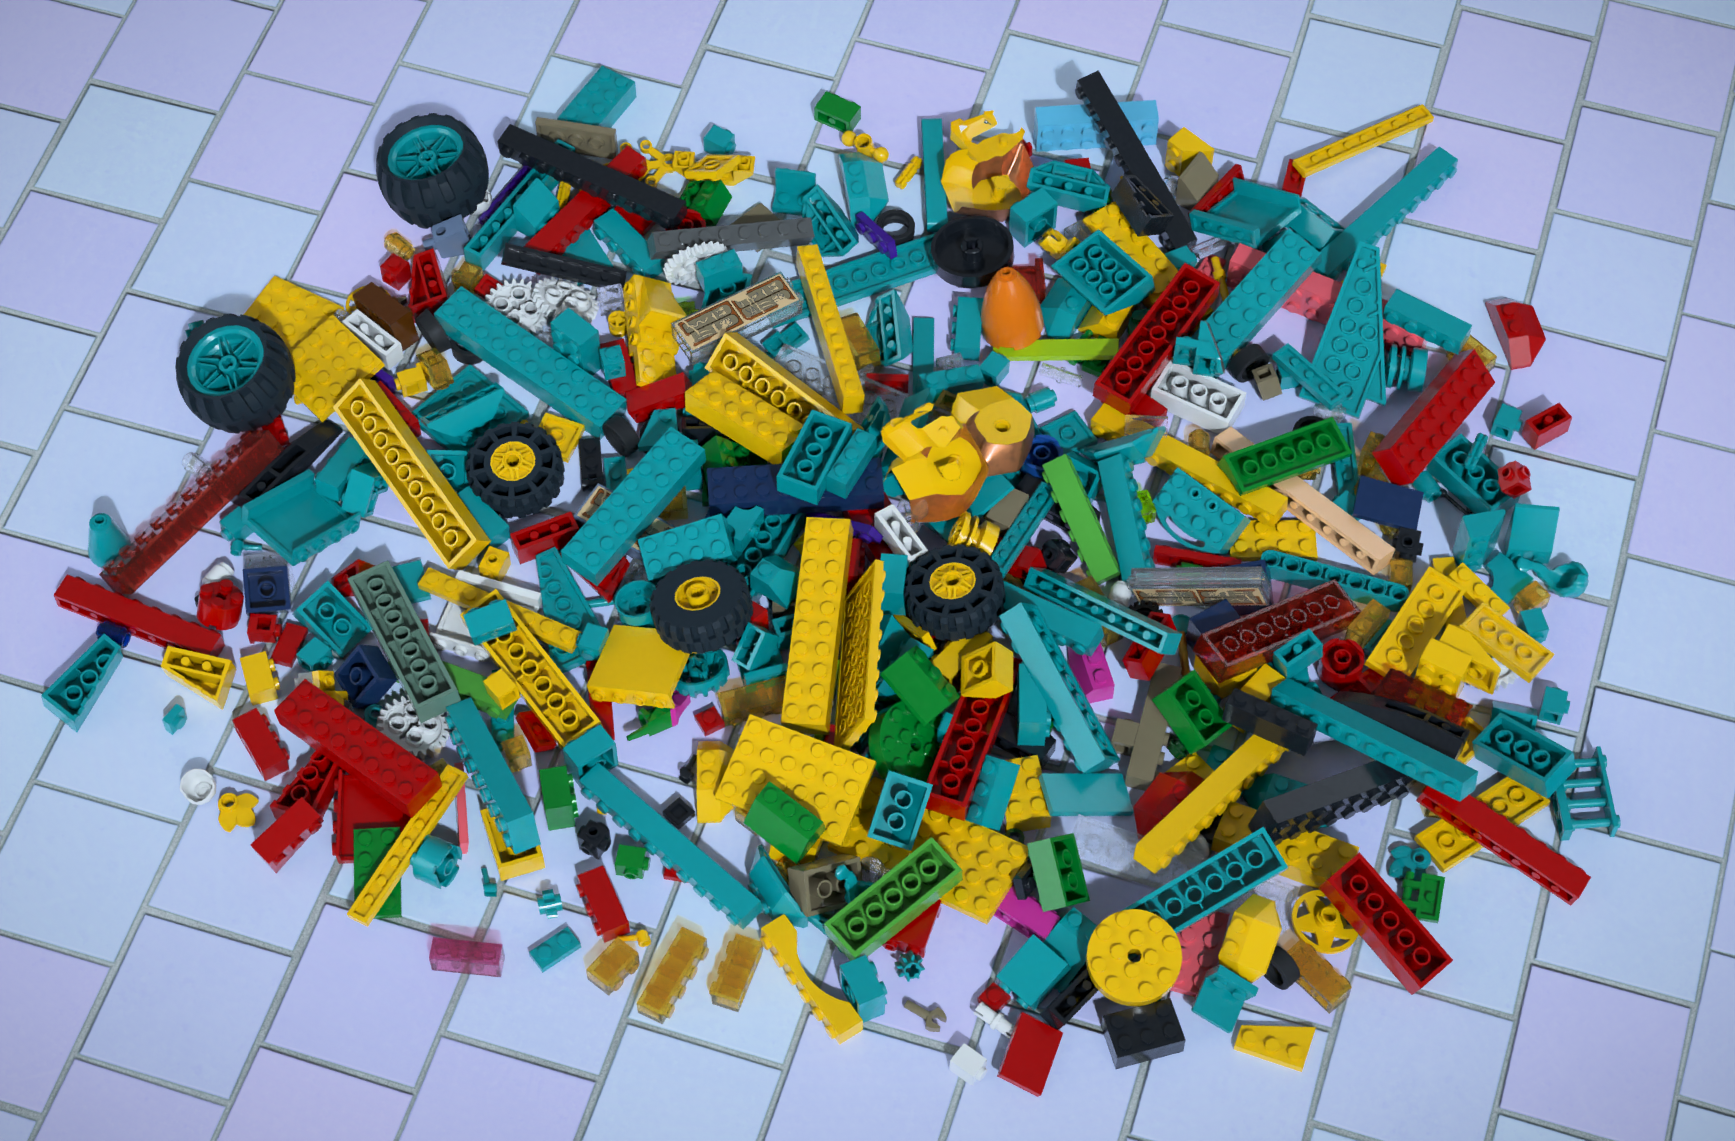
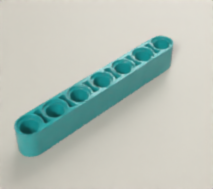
(933, 170)
(1346, 579)

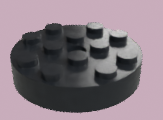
(971, 251)

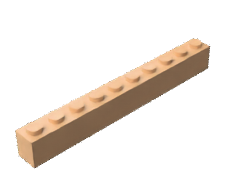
(1319, 512)

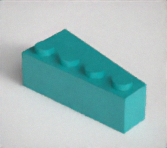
(83, 682)

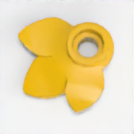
(239, 813)

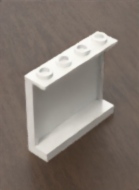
(452, 632)

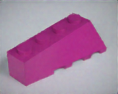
(1092, 674)

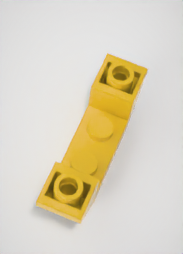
(742, 171)

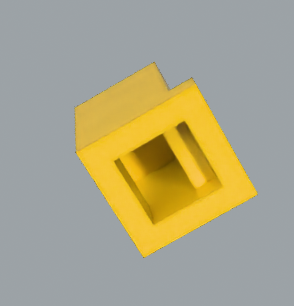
(411, 381)

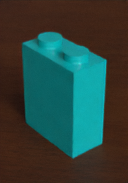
(1032, 973)

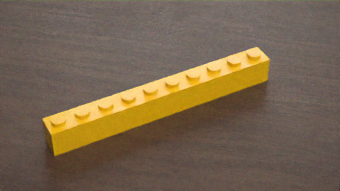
(830, 329)
(1170, 453)
(1206, 802)

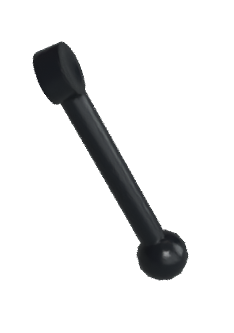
(1444, 494)

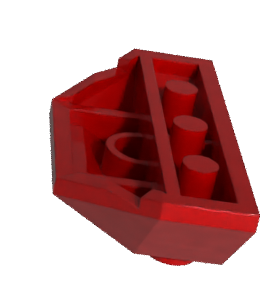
(1517, 331)
(1162, 797)

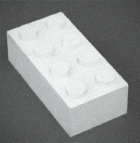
(1198, 398)

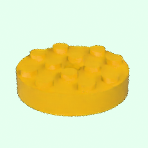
(1140, 934)

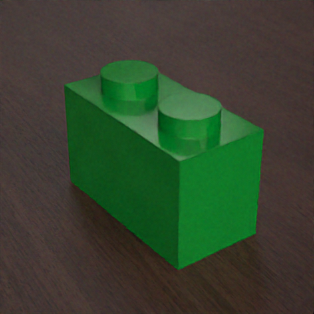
(837, 112)

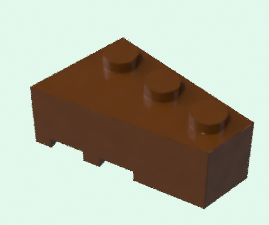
(387, 313)

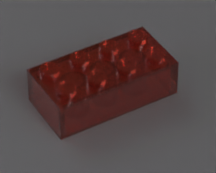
(1415, 692)

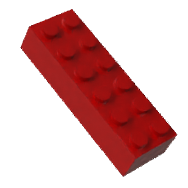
(1385, 924)

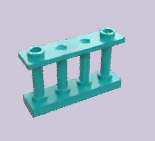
(1563, 805)

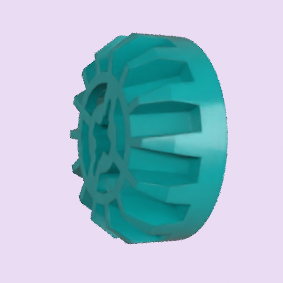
(701, 679)

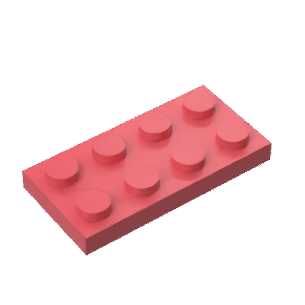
(1200, 951)

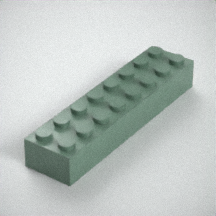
(404, 641)

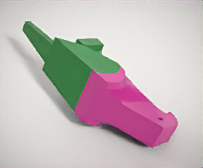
(660, 719)

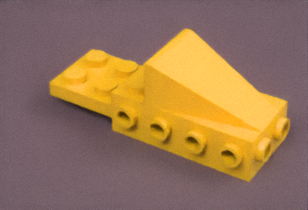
(649, 316)

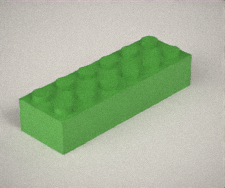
(893, 901)

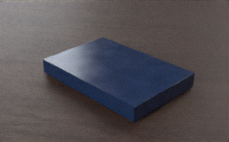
(1387, 503)

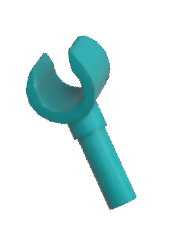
(238, 546)
(490, 889)

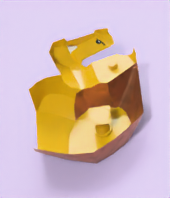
(985, 175)
(998, 426)
(936, 463)

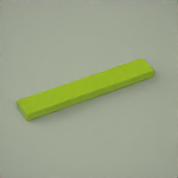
(1064, 350)

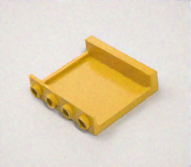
(637, 668)

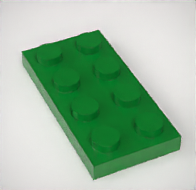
(369, 851)

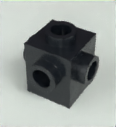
(1408, 544)
(1058, 555)
(594, 838)

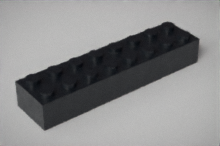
(1330, 800)

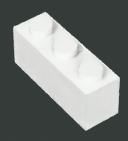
(375, 338)
(899, 534)

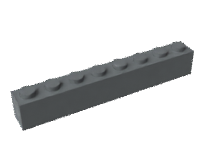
(736, 236)

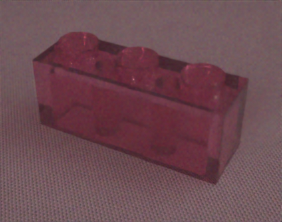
(467, 957)

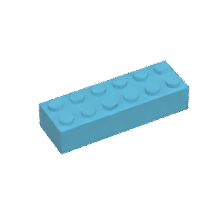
(1071, 128)

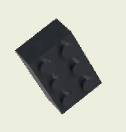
(1143, 1033)

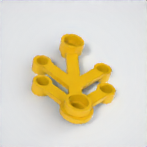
(659, 164)

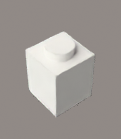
(968, 1065)

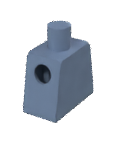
(449, 237)

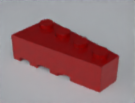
(312, 783)

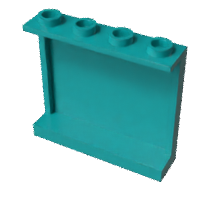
(1248, 214)
(298, 519)

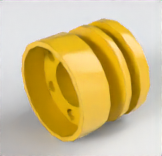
(967, 533)

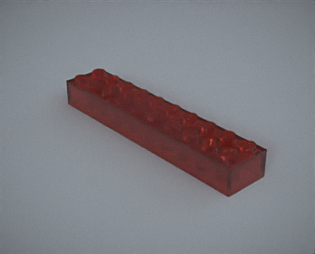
(191, 511)

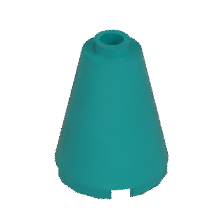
(105, 539)

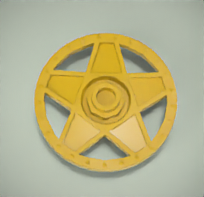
(1323, 922)

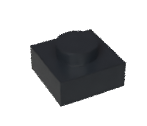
(678, 813)

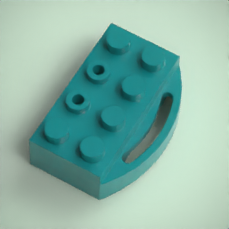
(1199, 514)

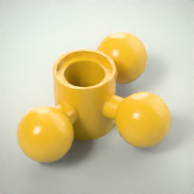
(850, 138)

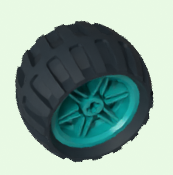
(432, 170)
(224, 358)

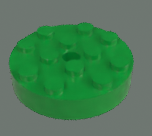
(892, 739)

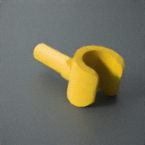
(640, 936)

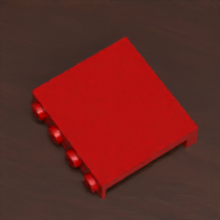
(359, 813)

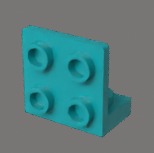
(790, 190)
(773, 669)
(1222, 997)

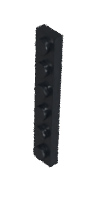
(561, 266)

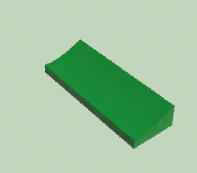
(1285, 456)

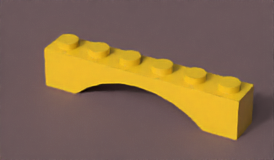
(837, 1015)

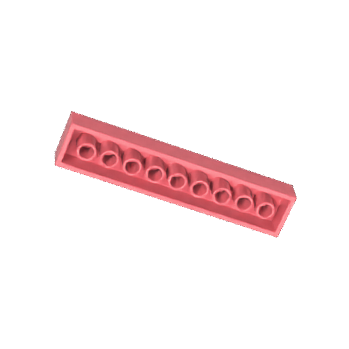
(1316, 298)

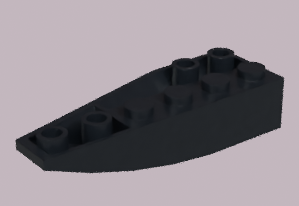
(290, 462)
(1409, 720)

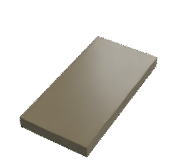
(586, 138)

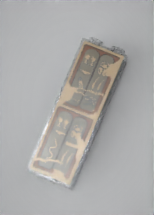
(743, 312)
(1200, 586)

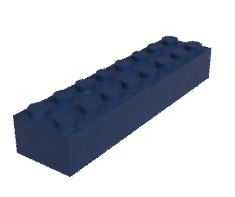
(758, 486)

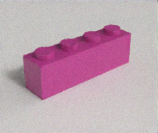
(1026, 916)

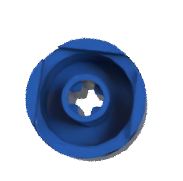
(1043, 450)

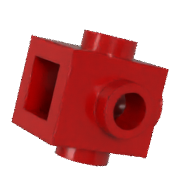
(1514, 479)

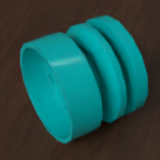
(1406, 368)
(634, 604)

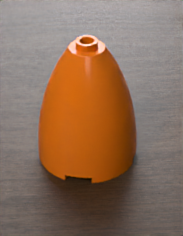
(1010, 311)

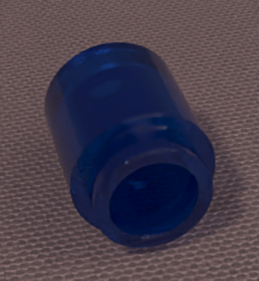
(114, 631)

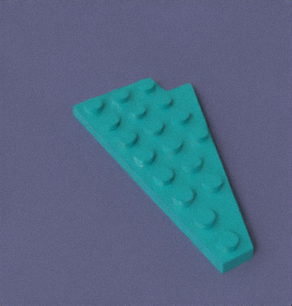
(1353, 338)

